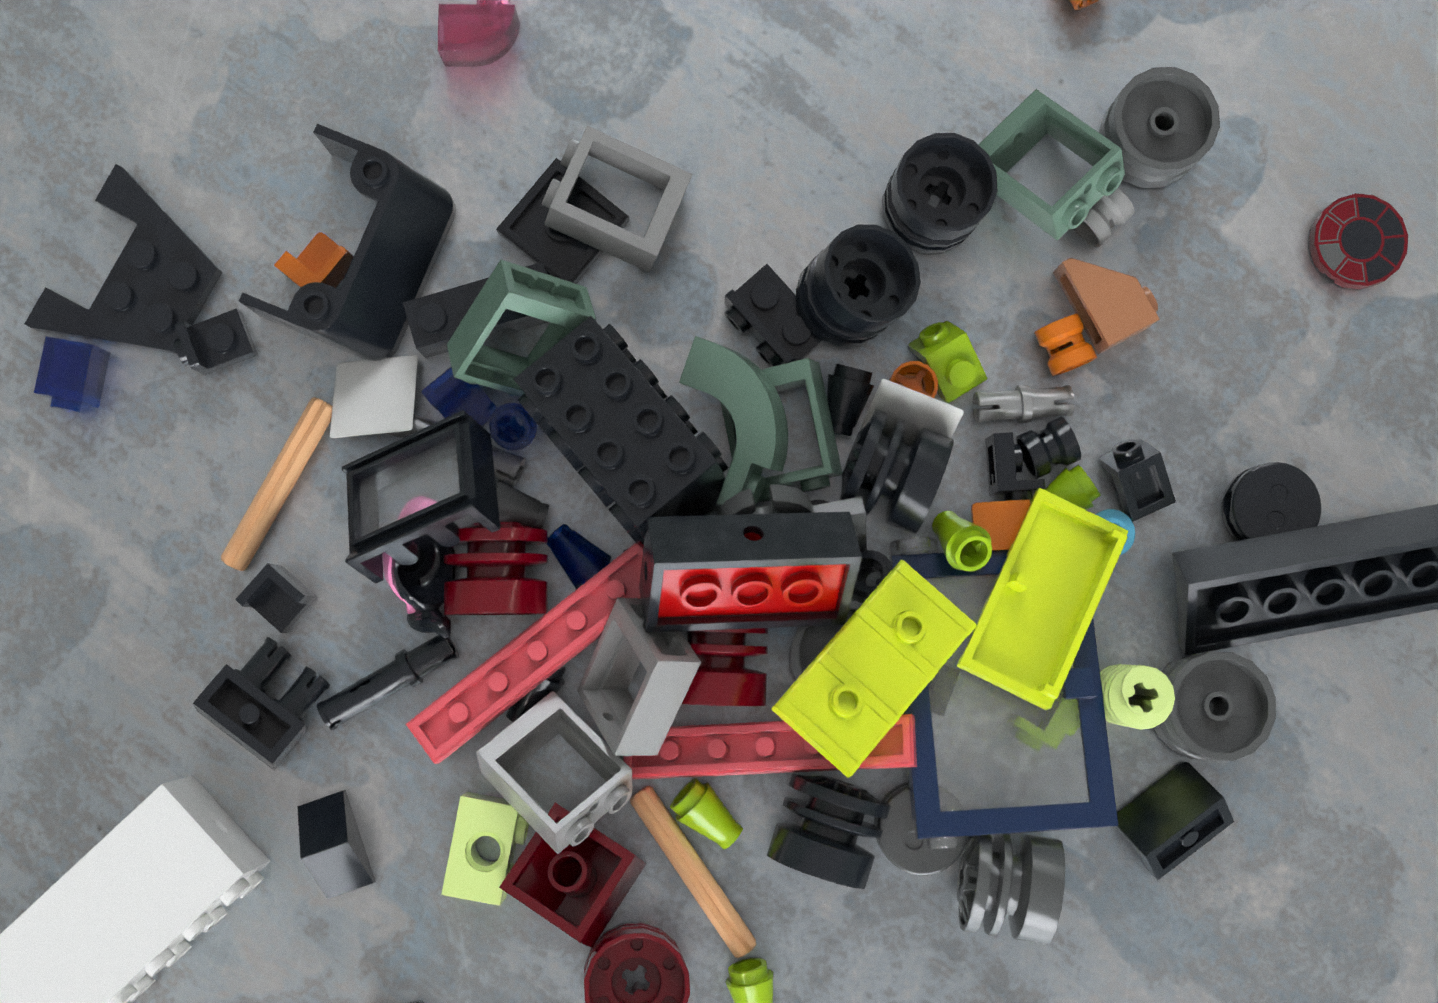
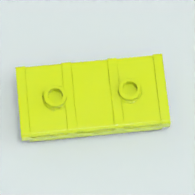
(1043, 599)
(874, 668)

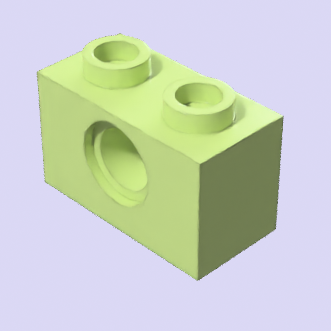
(466, 872)

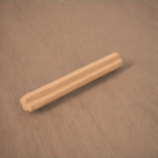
(277, 484)
(693, 872)

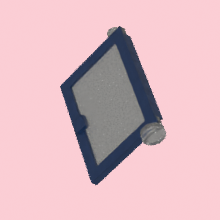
(992, 757)

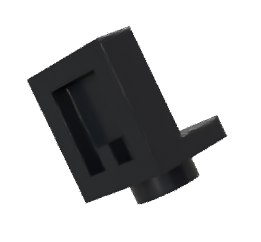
(214, 342)
(1003, 463)
(1139, 478)

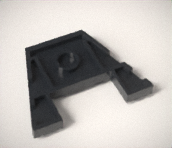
(151, 287)

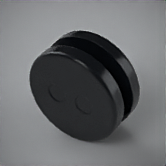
(1270, 501)

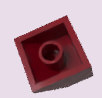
(578, 885)

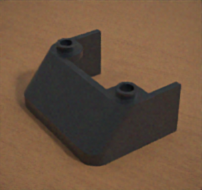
(389, 264)

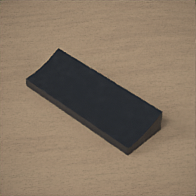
(1307, 580)

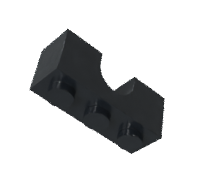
(438, 315)

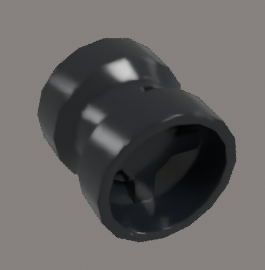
(1052, 446)

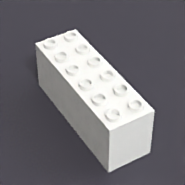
(131, 902)

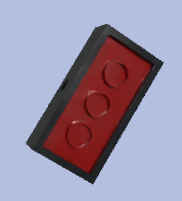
(748, 571)

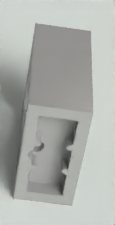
(599, 232)
(671, 664)
(526, 737)

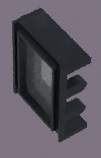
(419, 490)

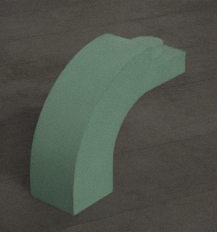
(753, 407)

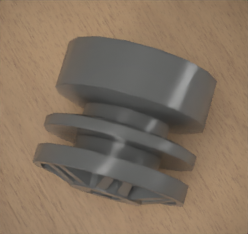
(1021, 885)

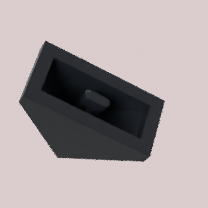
(333, 845)

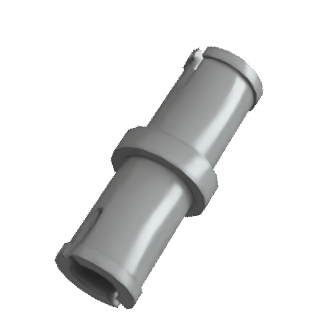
(1023, 403)

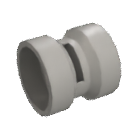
(1103, 216)

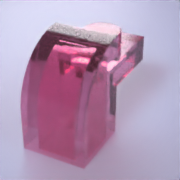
(476, 32)

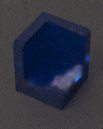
(454, 395)

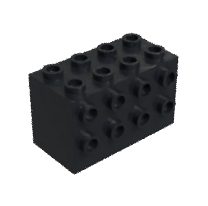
(621, 429)

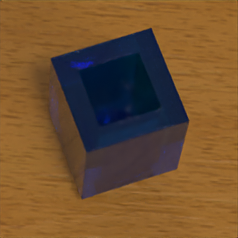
(71, 374)

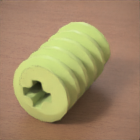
(1136, 695)

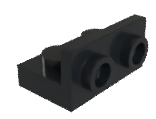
(771, 315)

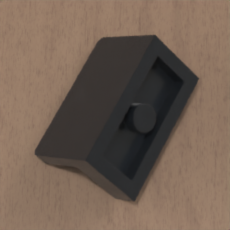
(1174, 819)

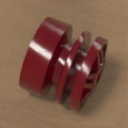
(497, 572)
(722, 671)
(627, 948)

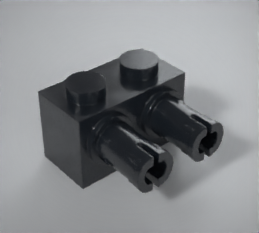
(249, 716)

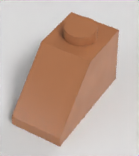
(1108, 302)

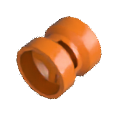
(1060, 335)
(916, 377)

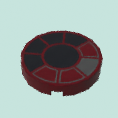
(1358, 241)

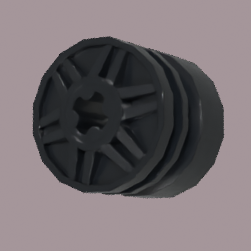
(955, 173)
(874, 271)
(896, 471)
(828, 831)

